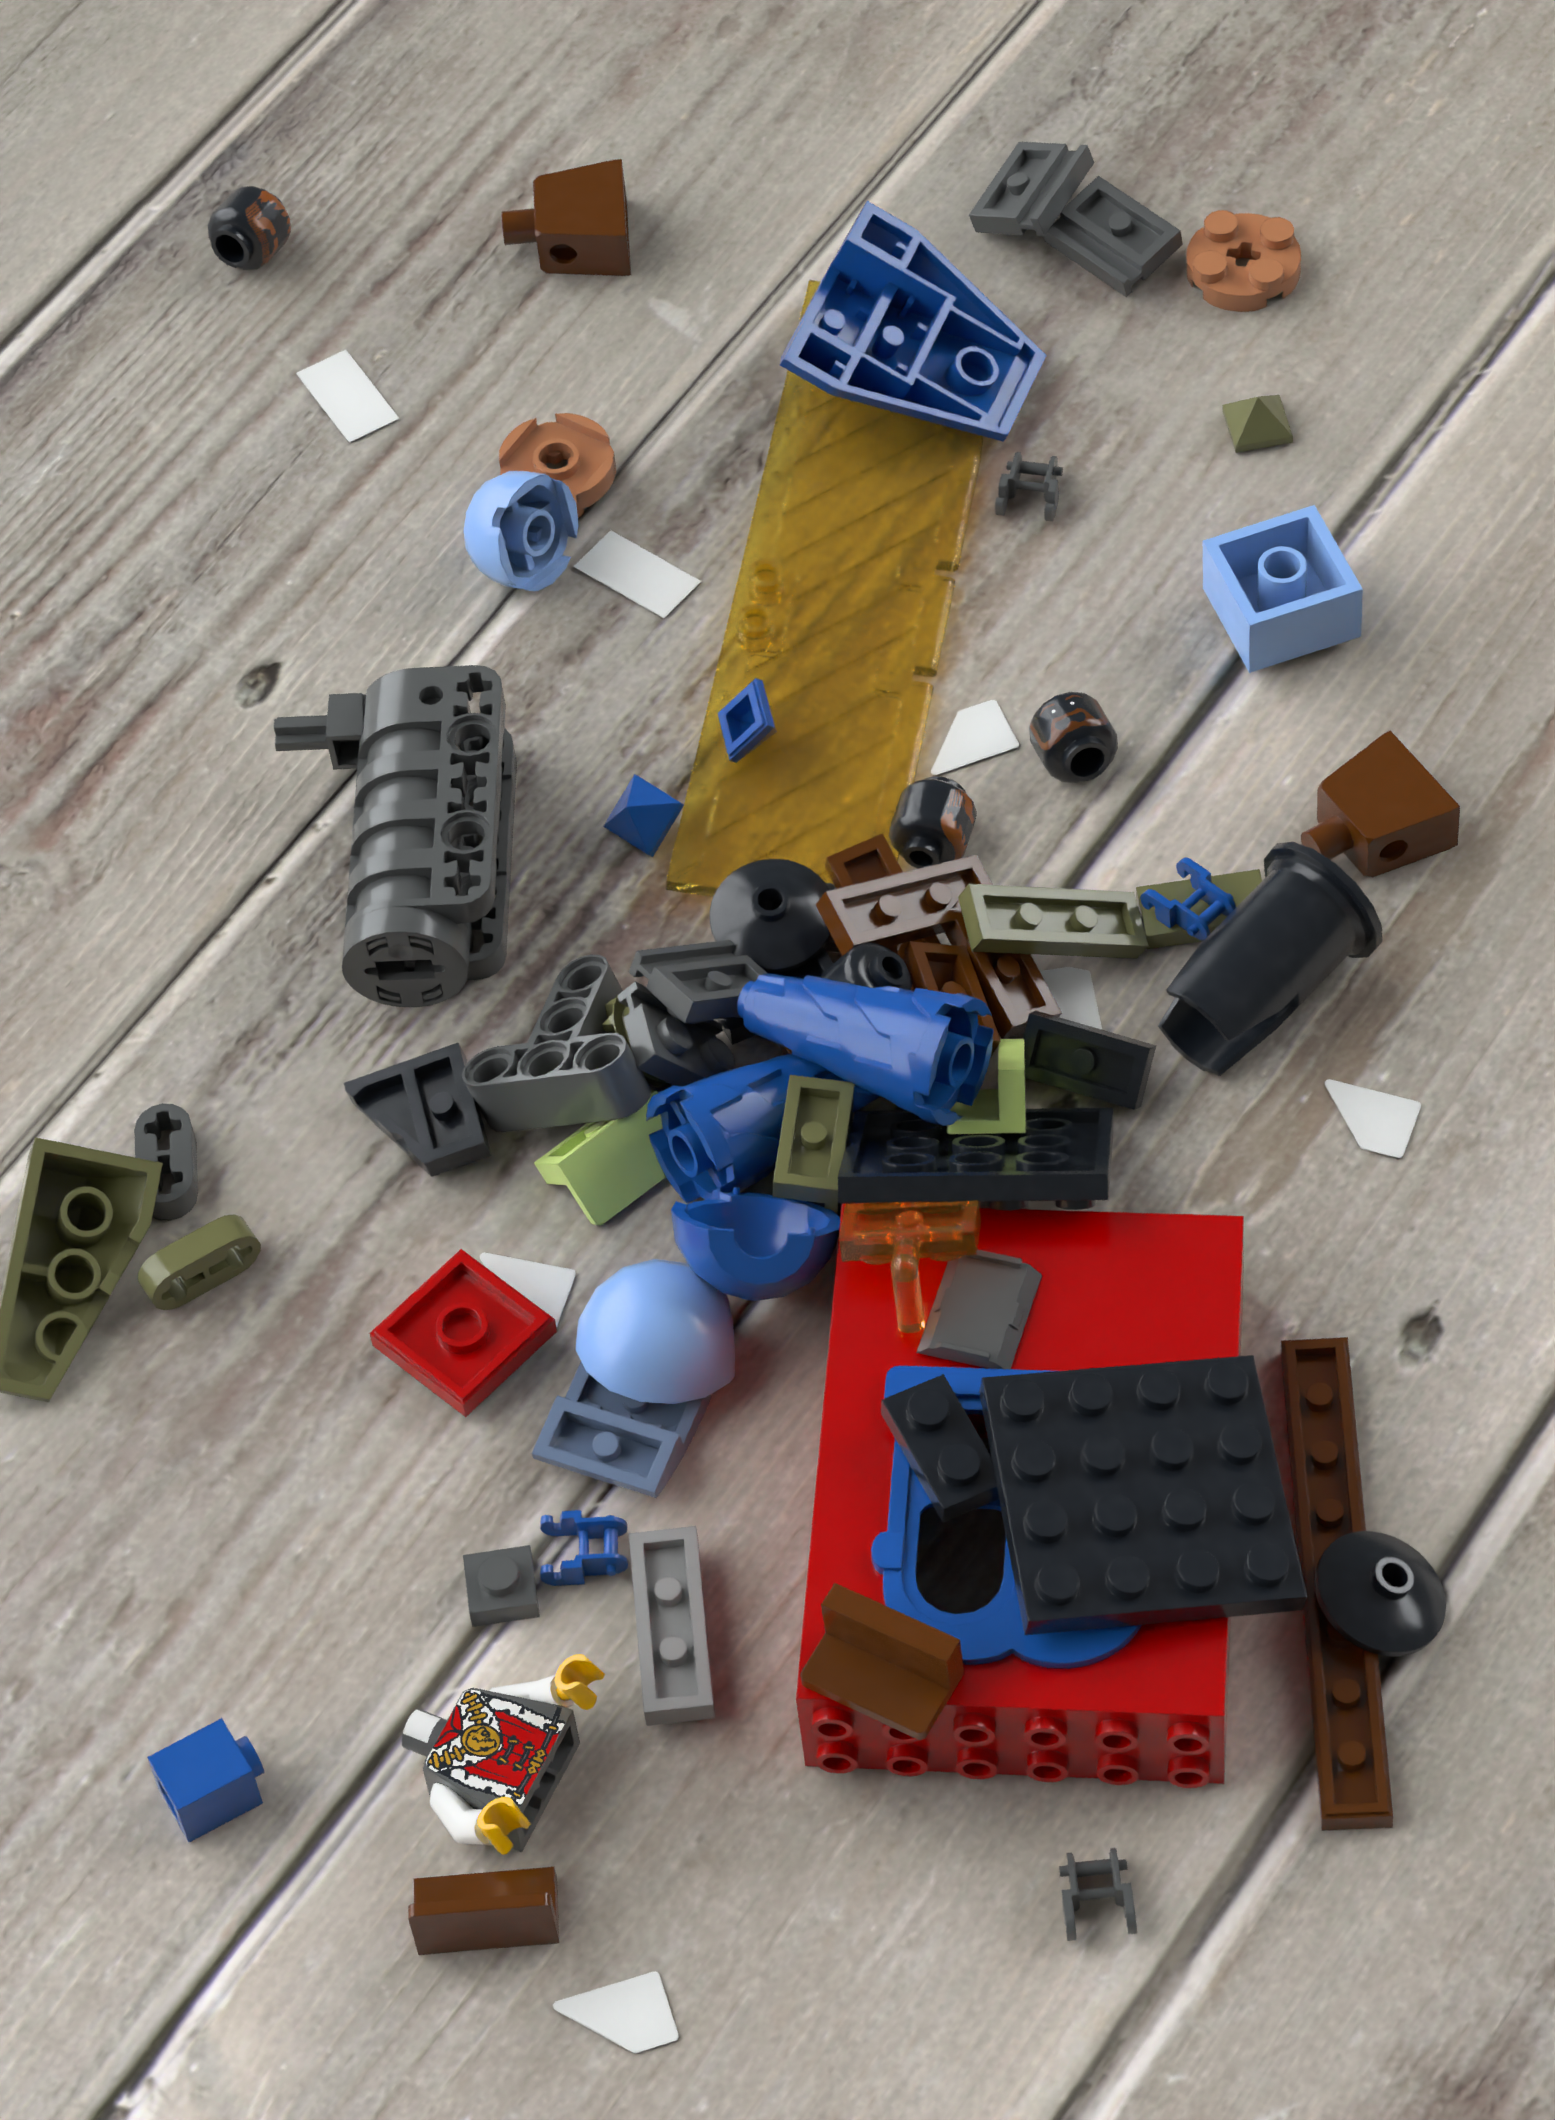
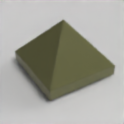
(1257, 423)

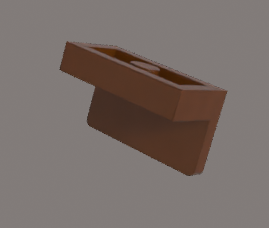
(883, 1663)
(485, 1911)

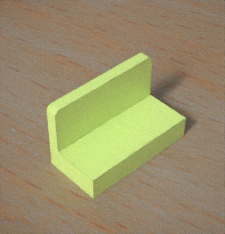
(1001, 1108)
(606, 1164)

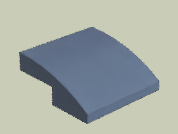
(617, 1436)

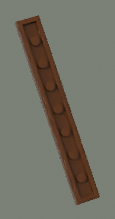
(1327, 1505)

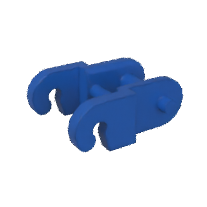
(1176, 913)
(585, 1564)

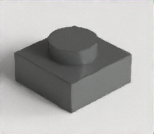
(501, 1586)

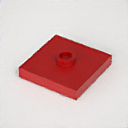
(463, 1332)

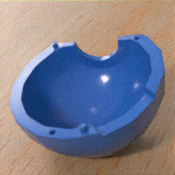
(755, 1242)

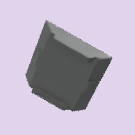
(981, 1310)

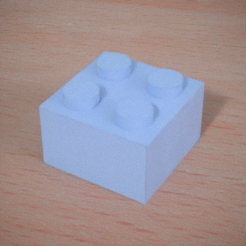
(1282, 588)

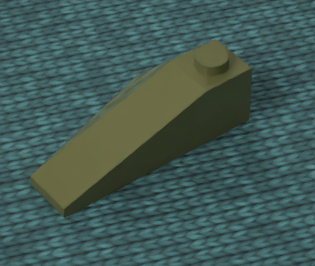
(68, 1249)

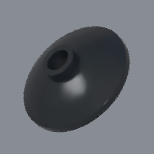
(777, 937)
(1368, 1609)

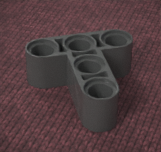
(569, 1064)

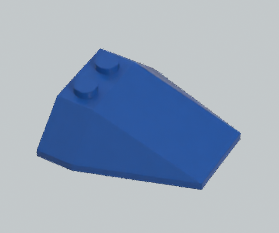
(912, 334)

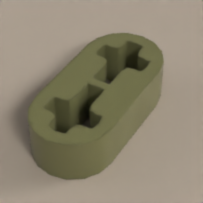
(199, 1262)

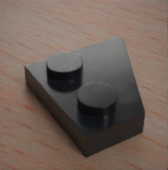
(425, 1109)

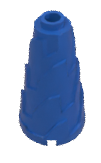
(891, 1041)
(728, 1125)

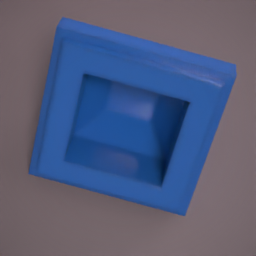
(746, 721)
(643, 815)

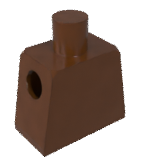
(576, 221)
(1383, 810)

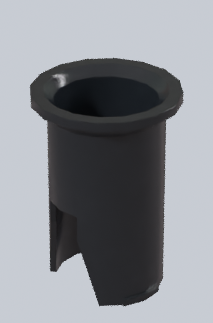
(1268, 957)

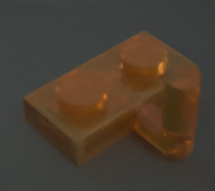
(902, 1236)

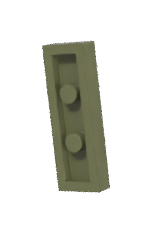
(1052, 921)

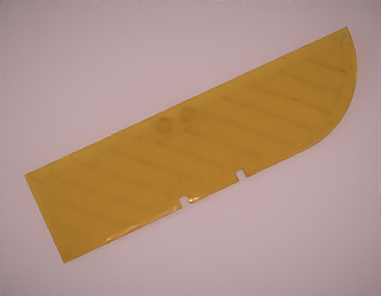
(835, 622)

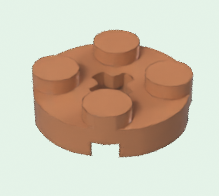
(1232, 236)
(571, 438)

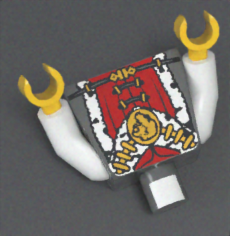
(502, 1754)

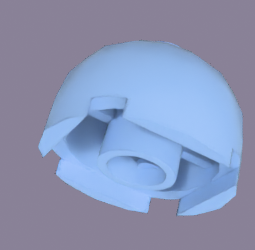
(521, 529)

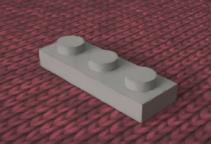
(671, 1626)

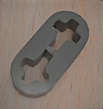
(178, 1160)

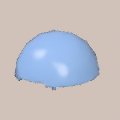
(658, 1334)

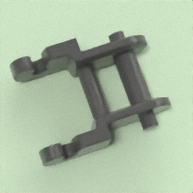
(1010, 483)
(1072, 1897)

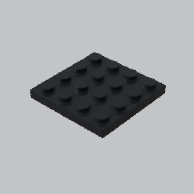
(911, 1160)
(1141, 1495)

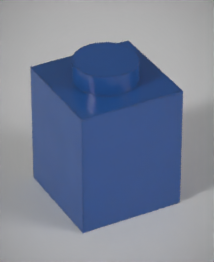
(207, 1778)

